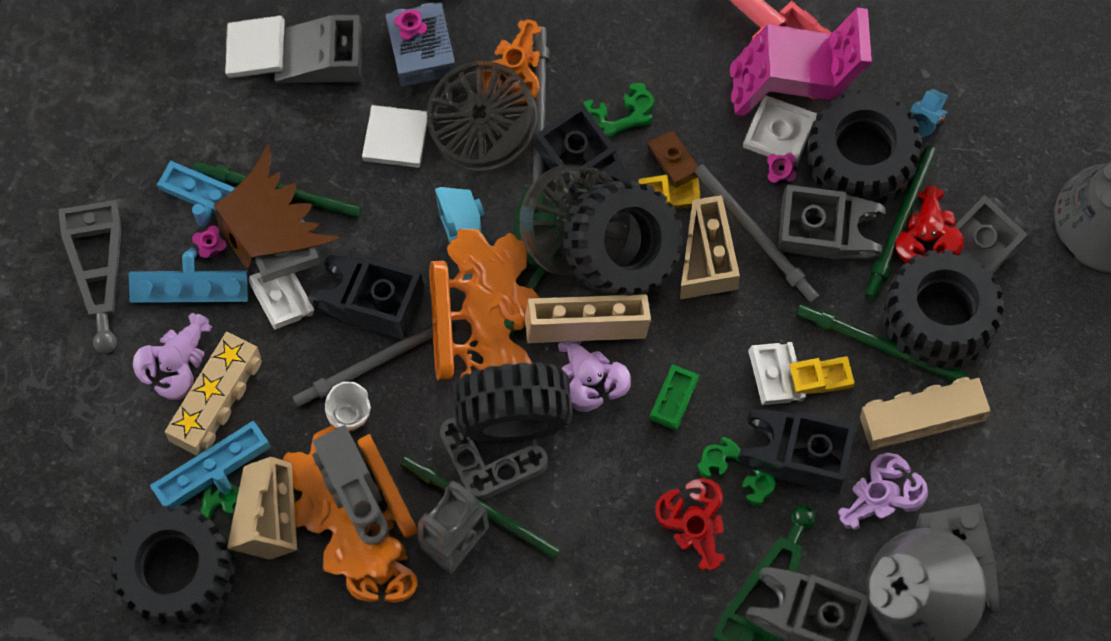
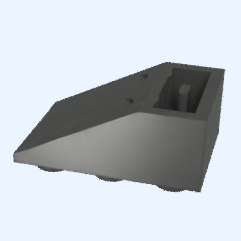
(322, 51)

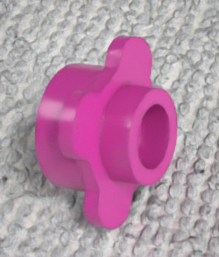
(407, 17)
(787, 161)
(209, 250)

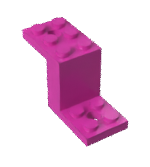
(801, 62)

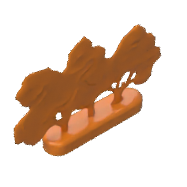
(489, 300)
(318, 511)

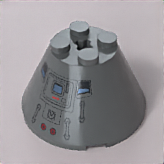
(1084, 216)
(925, 587)

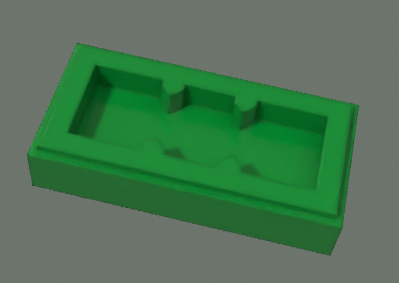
(674, 397)

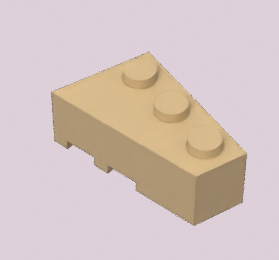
(709, 254)
(265, 510)

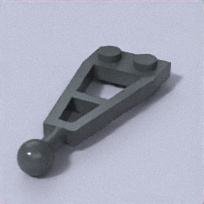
(90, 221)

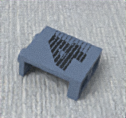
(424, 55)

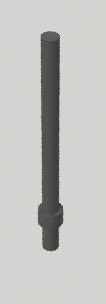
(540, 99)
(793, 275)
(322, 387)

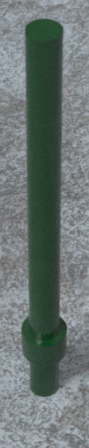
(225, 175)
(881, 268)
(828, 321)
(430, 477)

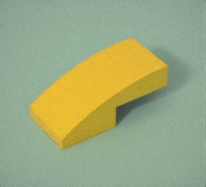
(681, 196)
(822, 376)

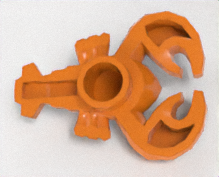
(519, 58)
(404, 581)

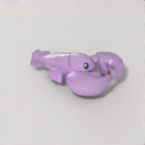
(173, 356)
(589, 371)
(881, 494)

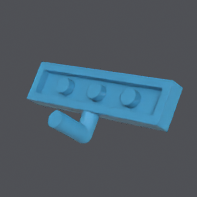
(195, 189)
(189, 284)
(211, 466)

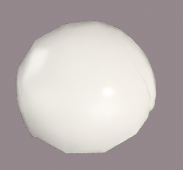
(347, 405)

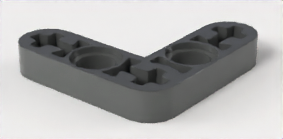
(480, 472)

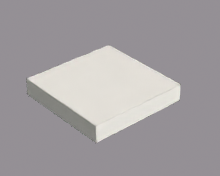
(255, 46)
(779, 129)
(395, 136)

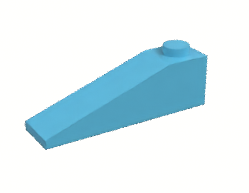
(458, 211)

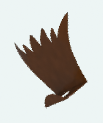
(262, 218)

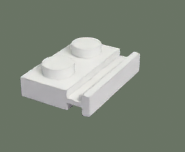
(281, 299)
(773, 373)

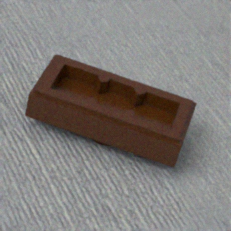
(673, 158)

